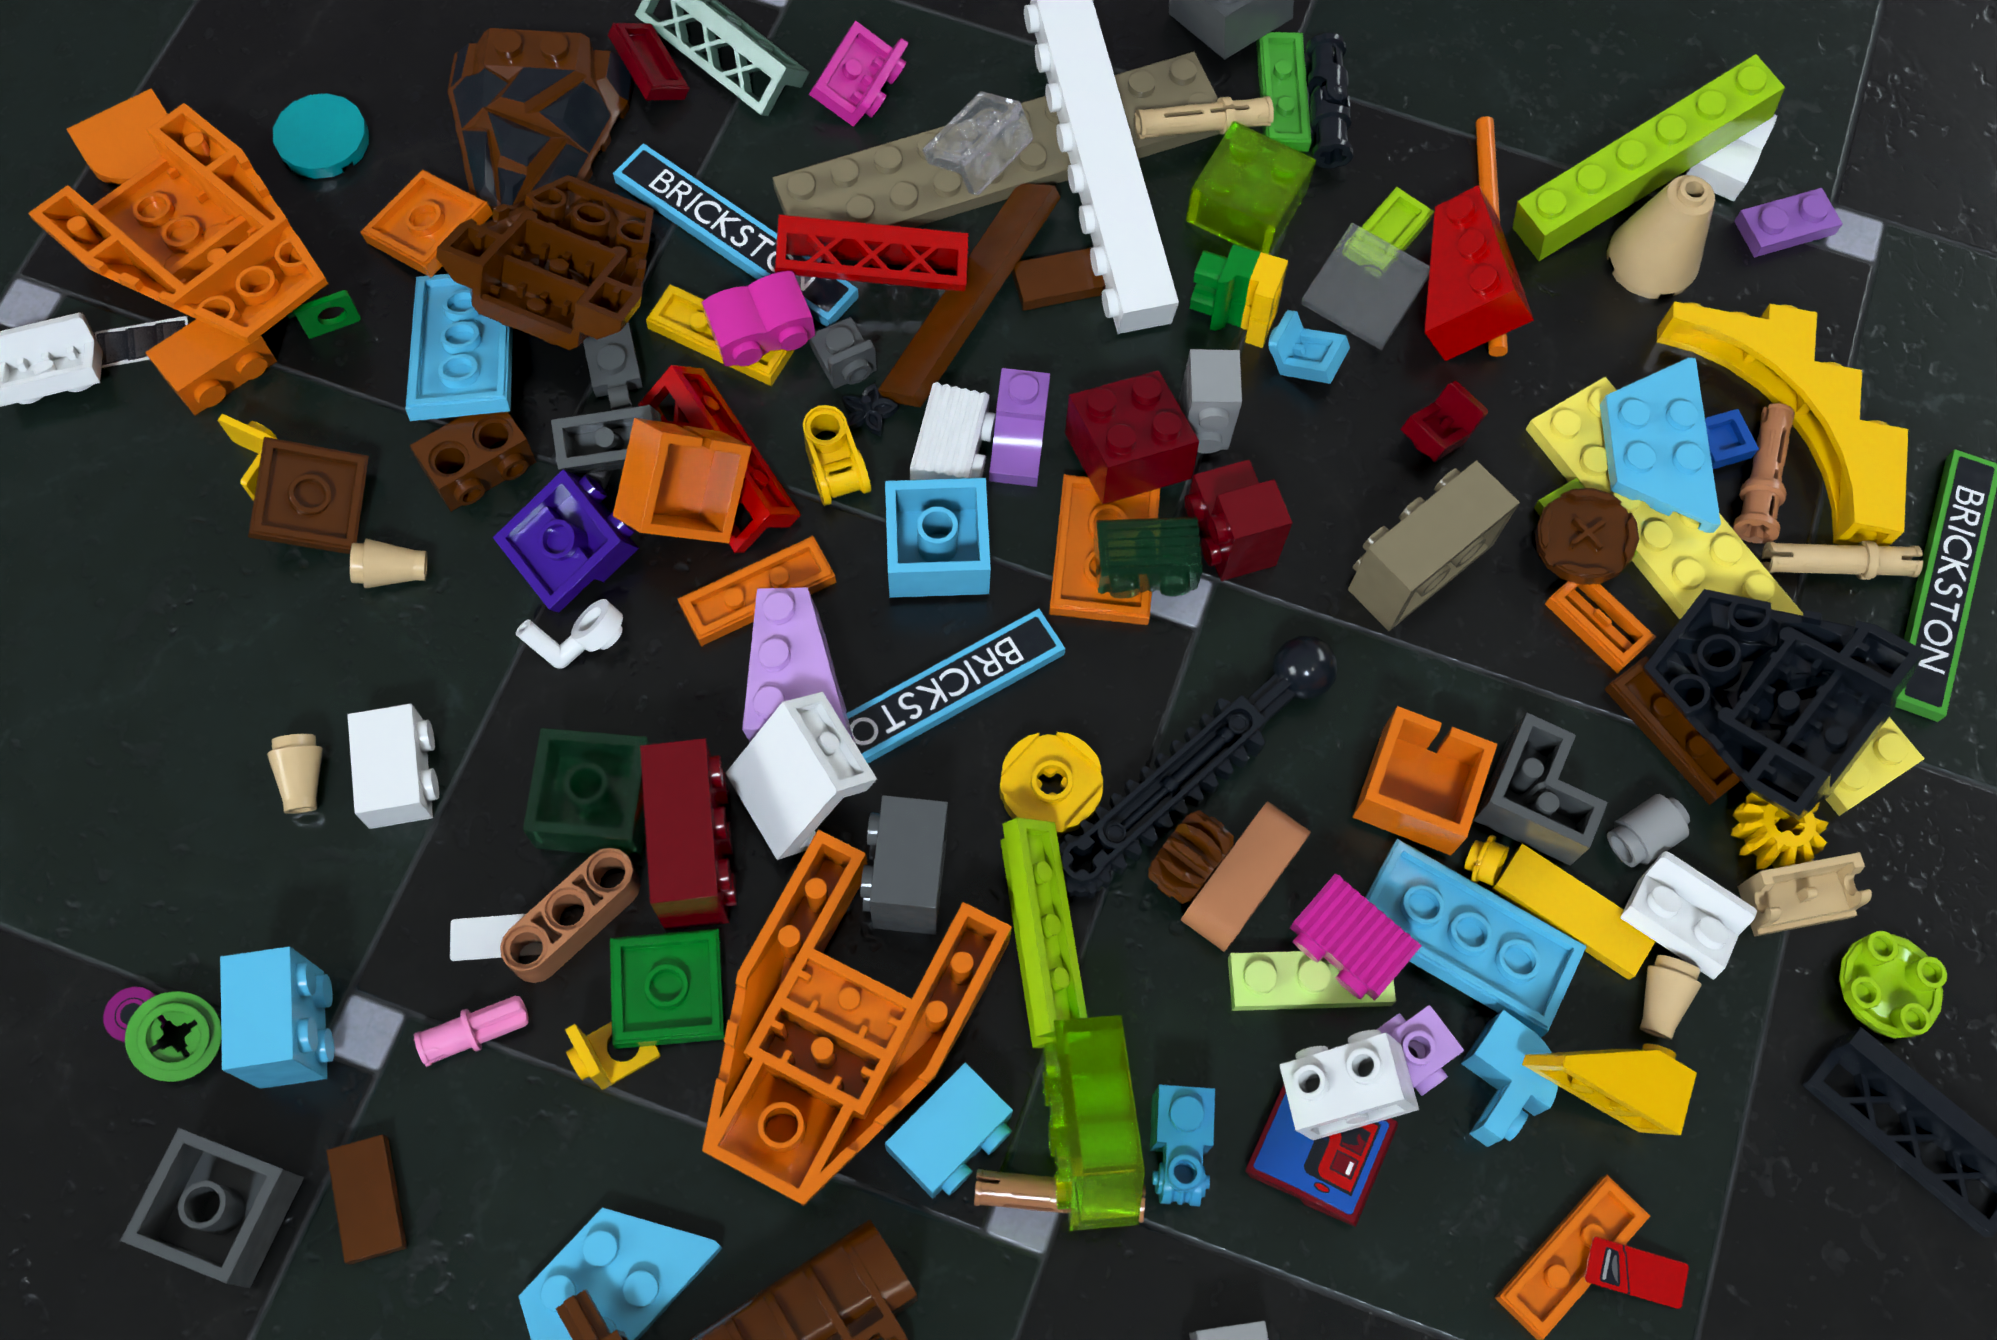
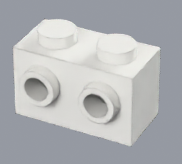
(1348, 1085)

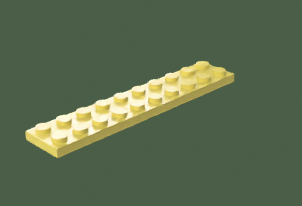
(1686, 561)

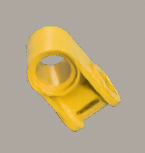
(834, 462)

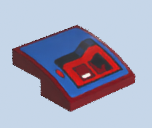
(1326, 1172)

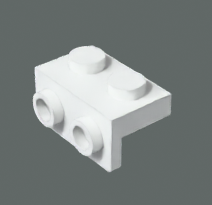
(48, 359)

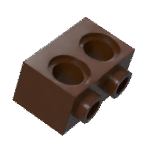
(467, 444)

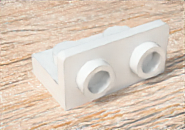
(1688, 913)

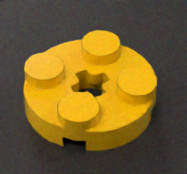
(1051, 755)

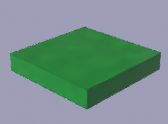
(666, 989)

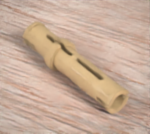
(1203, 117)
(1863, 560)

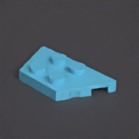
(1661, 444)
(625, 1265)

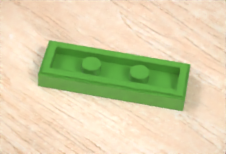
(1284, 80)

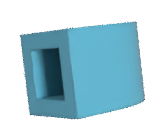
(1498, 1061)

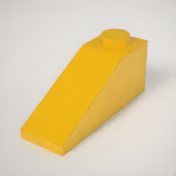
(1632, 1085)

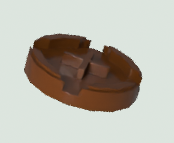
(1586, 536)

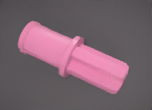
(471, 1030)

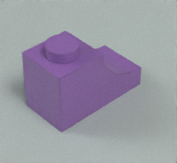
(1019, 427)

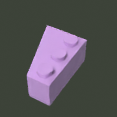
(788, 657)

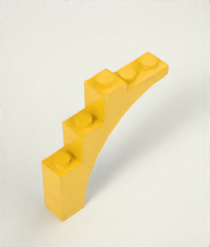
(1776, 353)

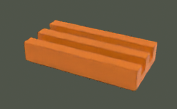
(1596, 627)

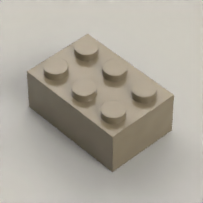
(1431, 543)

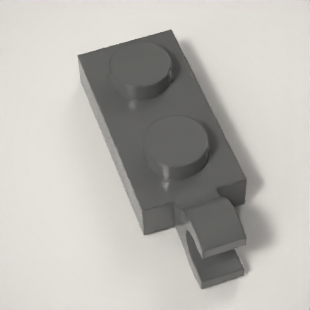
(613, 367)

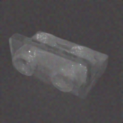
(981, 140)

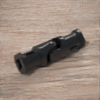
(1329, 101)

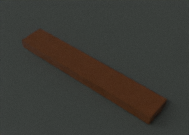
(960, 311)

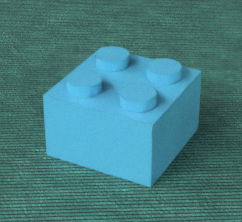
(937, 537)
(274, 1018)

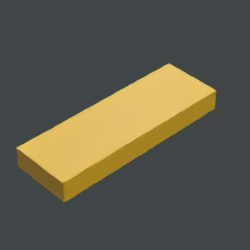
(683, 320)
(1573, 909)

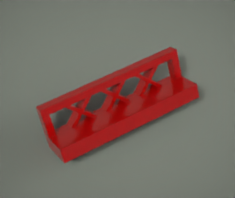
(872, 245)
(705, 408)

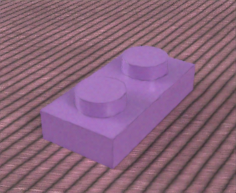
(1788, 222)

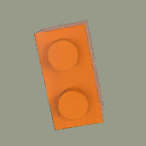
(208, 363)

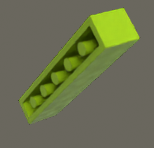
(1647, 157)

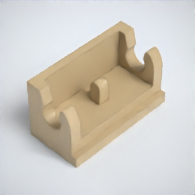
(1805, 894)

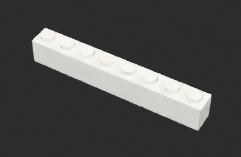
(1102, 164)

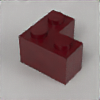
(1239, 519)

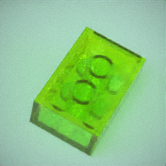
(1093, 1123)

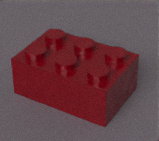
(687, 834)

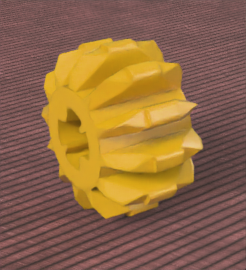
(1758, 829)

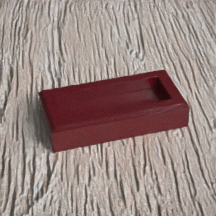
(648, 61)

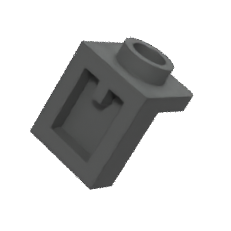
(844, 353)

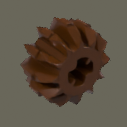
(1190, 856)

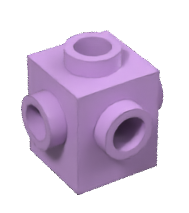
(1425, 1045)

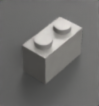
(1212, 396)

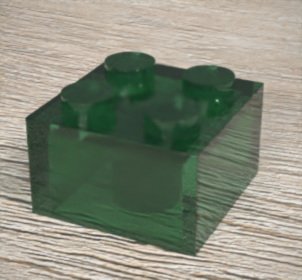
(586, 793)

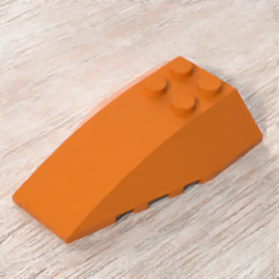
(192, 232)

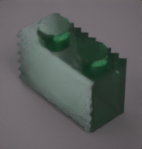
(1147, 556)

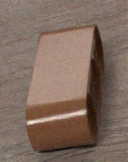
(1245, 876)
(562, 941)

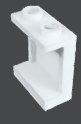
(798, 772)

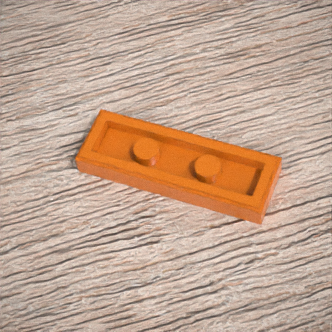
(732, 599)
(1556, 1271)

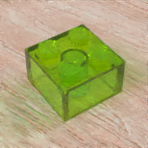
(1250, 189)

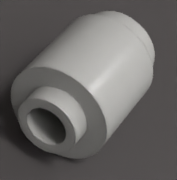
(1649, 830)

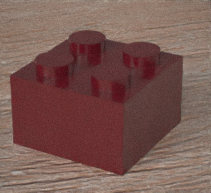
(1131, 436)

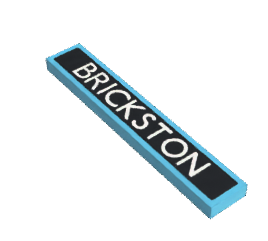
(724, 228)
(954, 685)

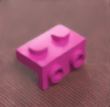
(857, 73)

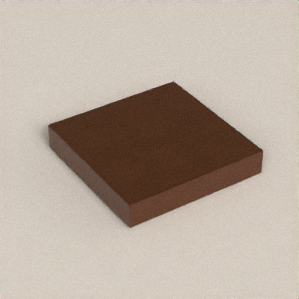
(308, 496)

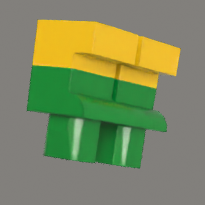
(1239, 290)

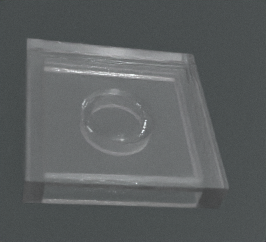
(1366, 286)

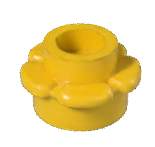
(1486, 860)

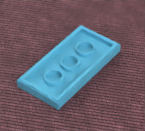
(456, 356)
(1476, 938)

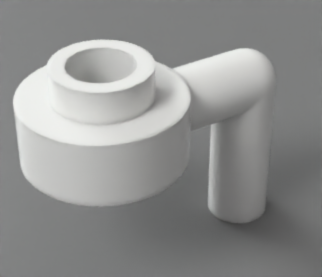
(593, 630)

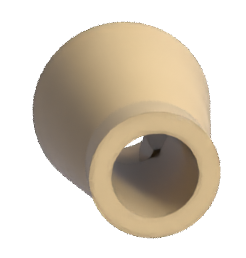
(385, 564)
(296, 769)
(1668, 994)

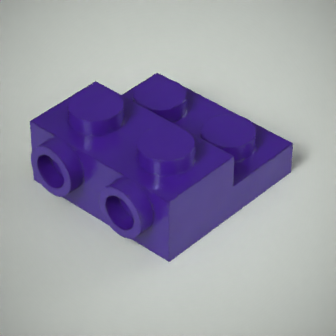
(566, 539)

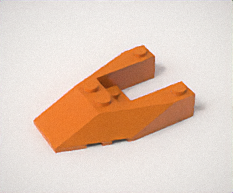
(824, 1051)

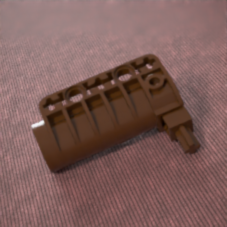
(836, 1295)

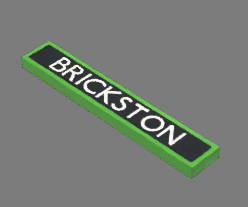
(1948, 581)

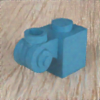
(1184, 1133)

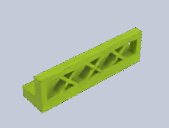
(1042, 926)

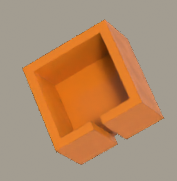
(681, 481)
(1423, 791)

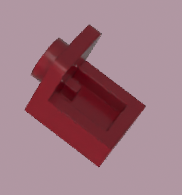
(1445, 422)

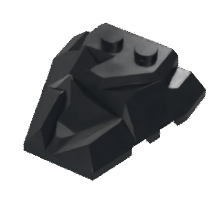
(1782, 692)

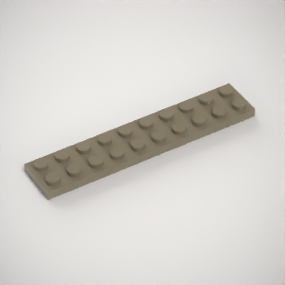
(900, 188)

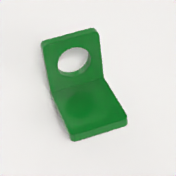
(314, 326)

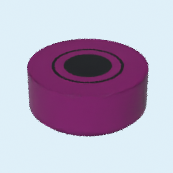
(122, 1007)

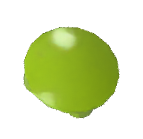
(1892, 985)

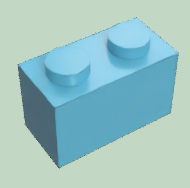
(950, 1132)

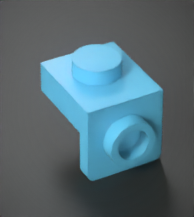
(1306, 352)

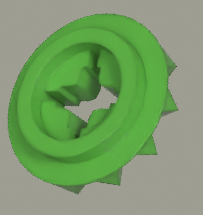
(169, 1063)

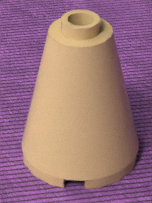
(1664, 240)

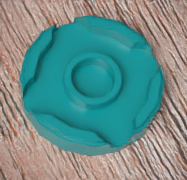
(320, 135)

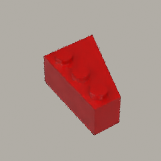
(1471, 277)

